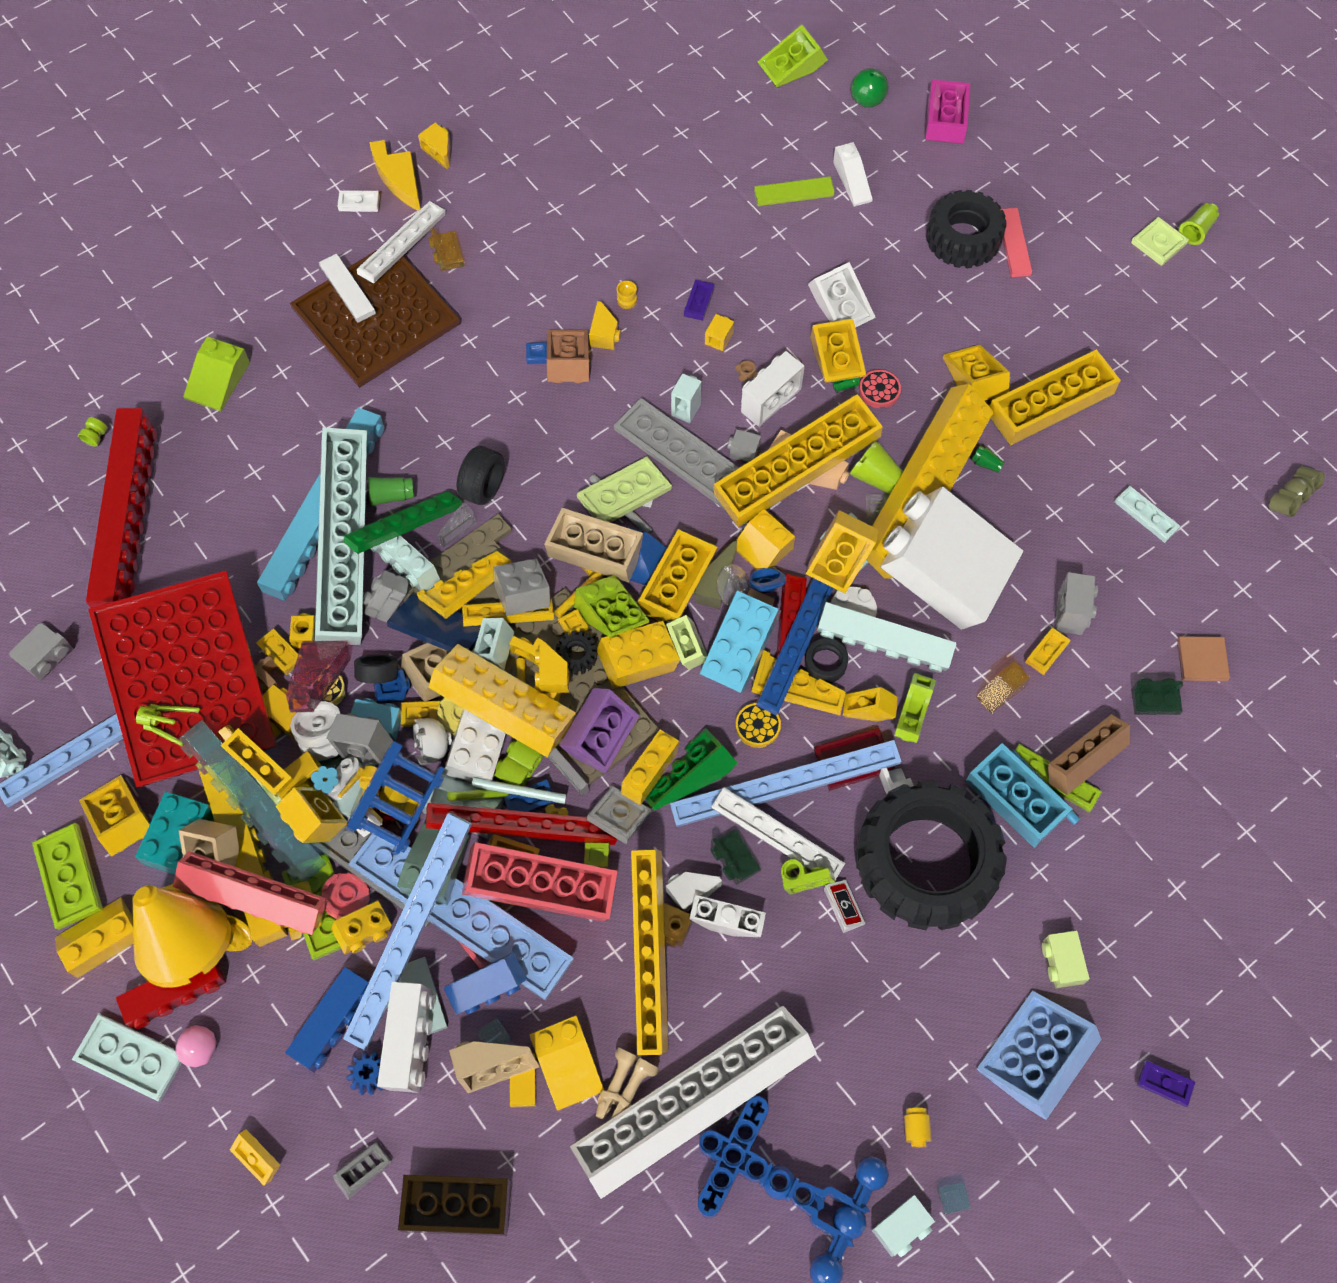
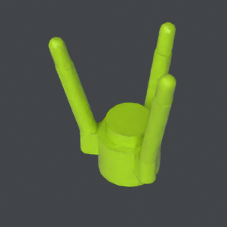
(150, 716)

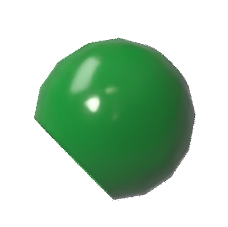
(869, 87)

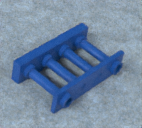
(371, 799)

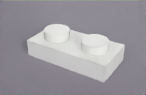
(358, 201)

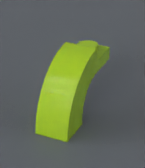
(915, 708)

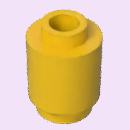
(917, 1127)

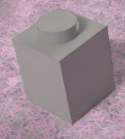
(744, 446)

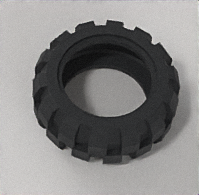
(953, 810)

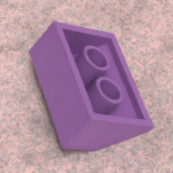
(599, 729)

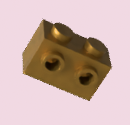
(675, 926)

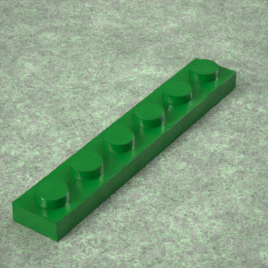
(402, 522)

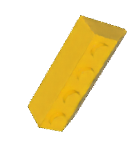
(676, 577)

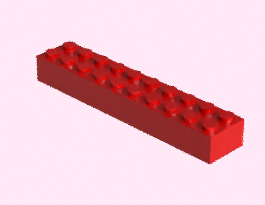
(122, 508)

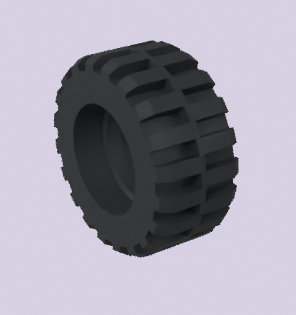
(969, 209)

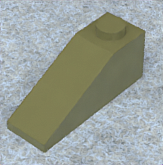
(707, 591)

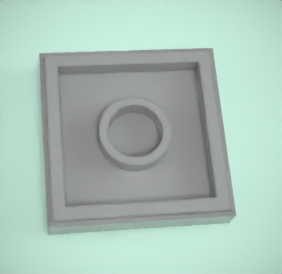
(618, 815)

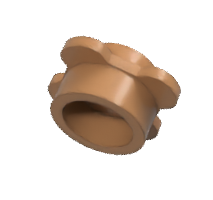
(746, 366)

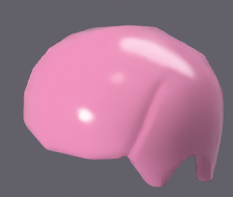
(195, 1046)

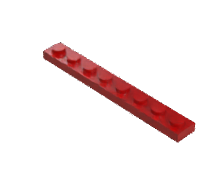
(520, 823)

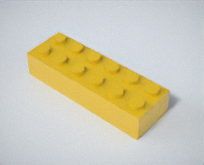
(1053, 397)
(501, 700)

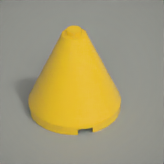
(177, 935)

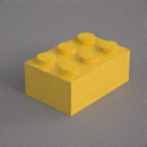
(842, 551)
(638, 654)

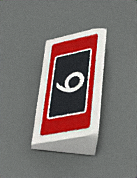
(844, 905)

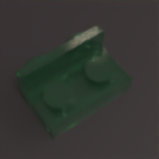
(1157, 697)
(735, 857)

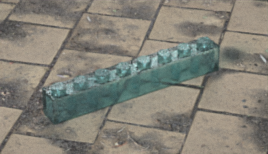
(251, 800)

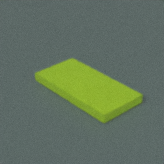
(67, 876)
(322, 941)

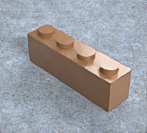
(1089, 754)

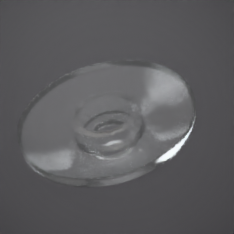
(730, 580)

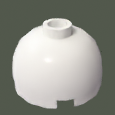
(430, 740)

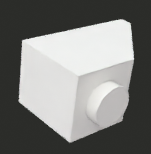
(685, 886)

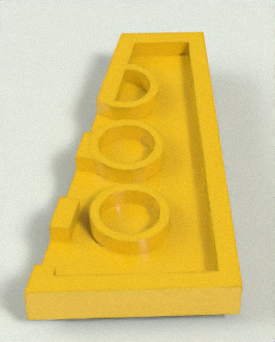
(454, 593)
(803, 689)

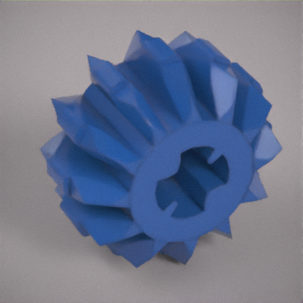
(360, 1069)

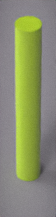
(474, 795)

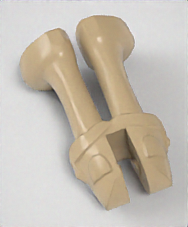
(612, 1095)

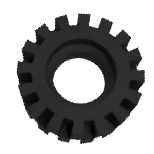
(581, 641)

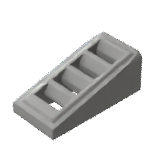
(350, 1191)

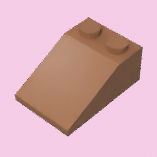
(567, 356)

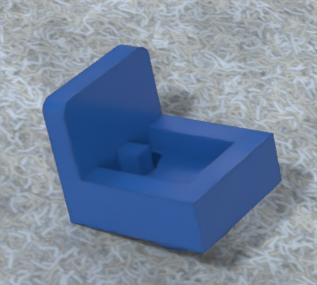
(392, 690)

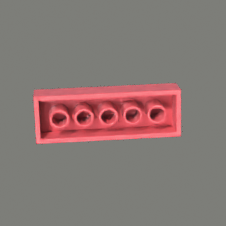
(539, 882)

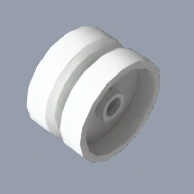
(312, 728)

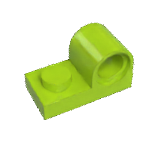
(804, 881)

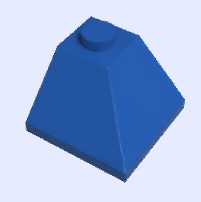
(649, 558)

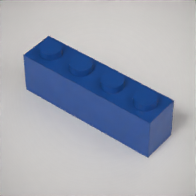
(328, 1021)

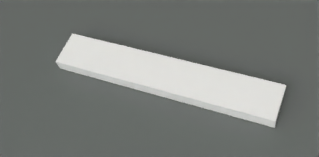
(401, 242)
(775, 833)

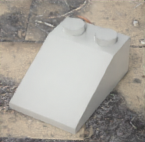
(841, 296)

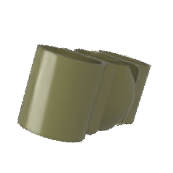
(1297, 491)

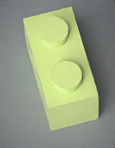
(687, 642)
(1065, 959)

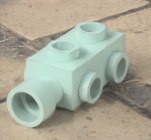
(11, 758)

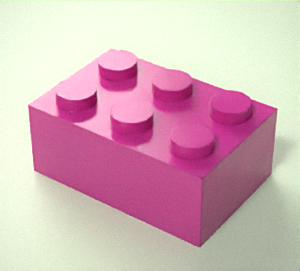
(947, 111)

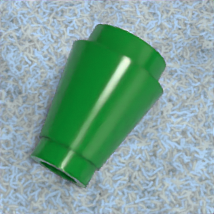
(987, 459)

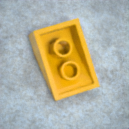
(837, 350)
(980, 370)
(115, 815)
(566, 1063)

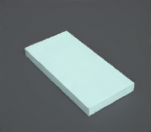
(128, 1057)

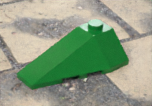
(702, 764)

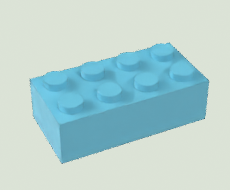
(740, 642)
(1018, 795)

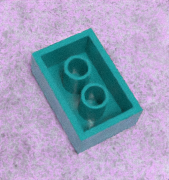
(162, 843)

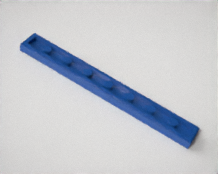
(794, 647)

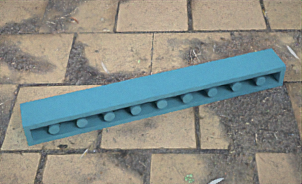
(302, 535)

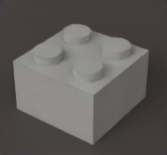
(521, 587)
(1076, 603)
(359, 738)

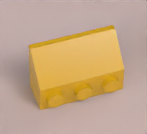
(96, 938)

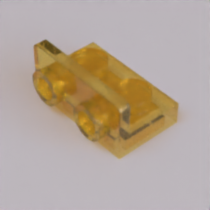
(447, 250)

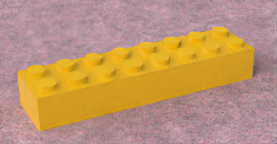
(797, 460)

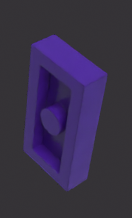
(699, 300)
(1166, 1083)

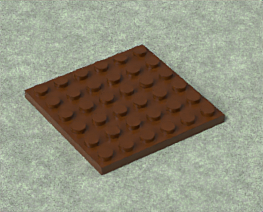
(405, 320)

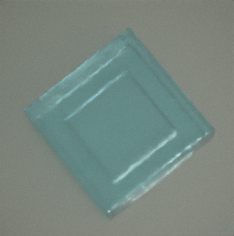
(494, 1033)
(954, 1198)

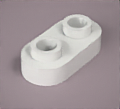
(345, 772)

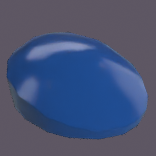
(767, 580)

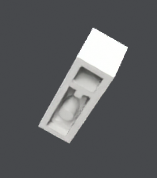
(852, 173)

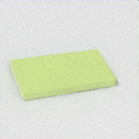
(624, 491)

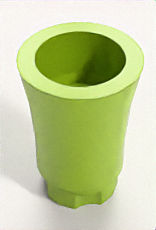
(1199, 223)

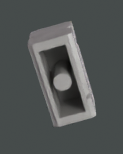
(385, 596)

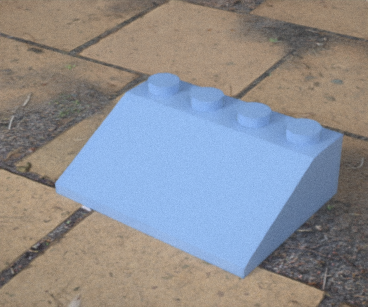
(1040, 1054)

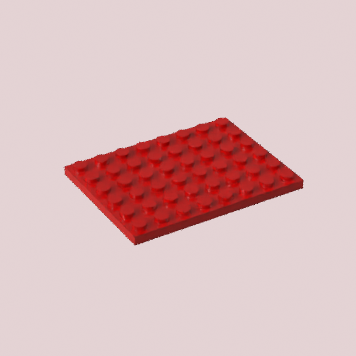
(180, 651)

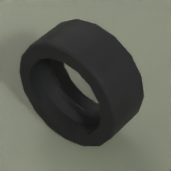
(831, 645)
(376, 668)

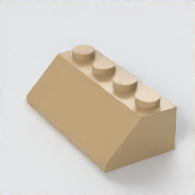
(594, 544)

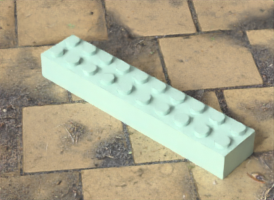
(340, 513)

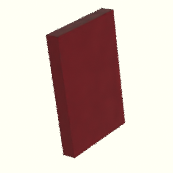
(847, 745)

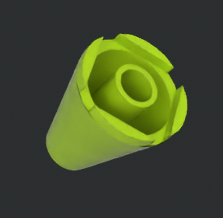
(877, 469)

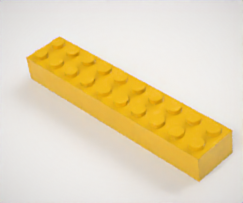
(935, 461)

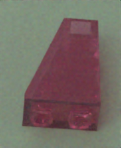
(315, 673)

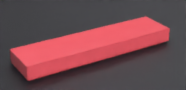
(1015, 245)

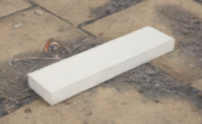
(347, 288)

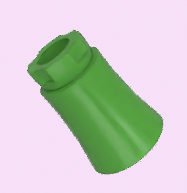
(389, 490)

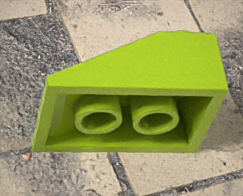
(793, 58)
(215, 373)

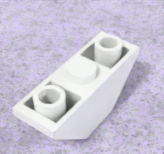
(727, 917)

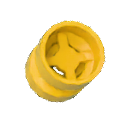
(626, 294)

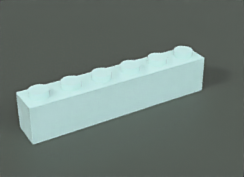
(887, 637)

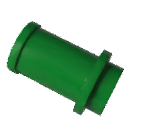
(846, 384)

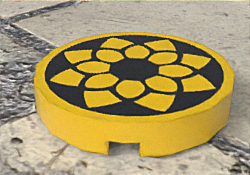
(757, 726)

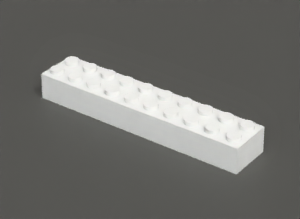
(692, 1101)

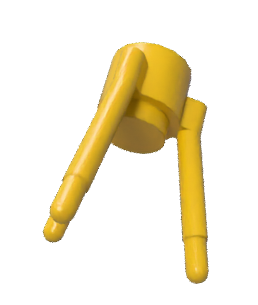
(364, 775)

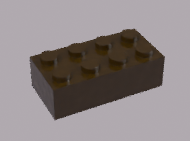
(454, 1205)

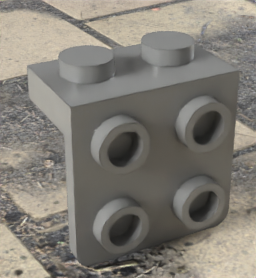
(40, 651)

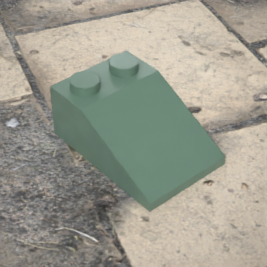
(417, 858)

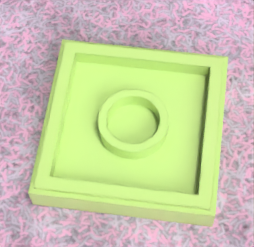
(1160, 241)

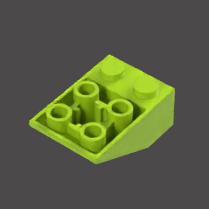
(608, 607)

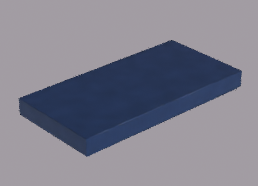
(427, 625)

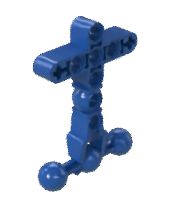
(848, 1220)

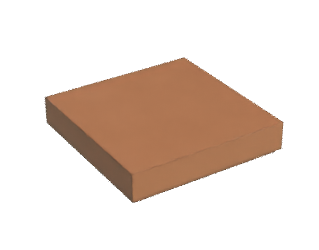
(1203, 659)

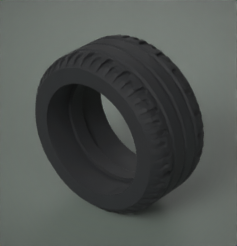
(480, 475)

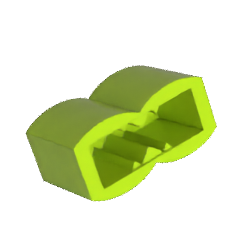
(518, 764)

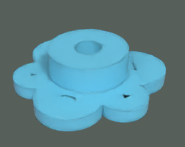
(330, 774)

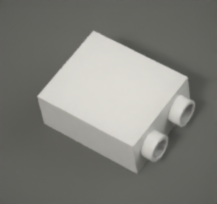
(950, 557)

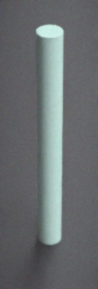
(518, 790)

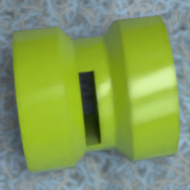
(93, 431)

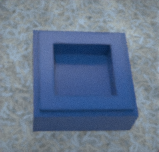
(536, 353)

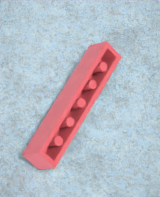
(249, 892)

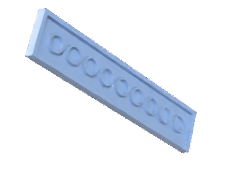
(472, 921)

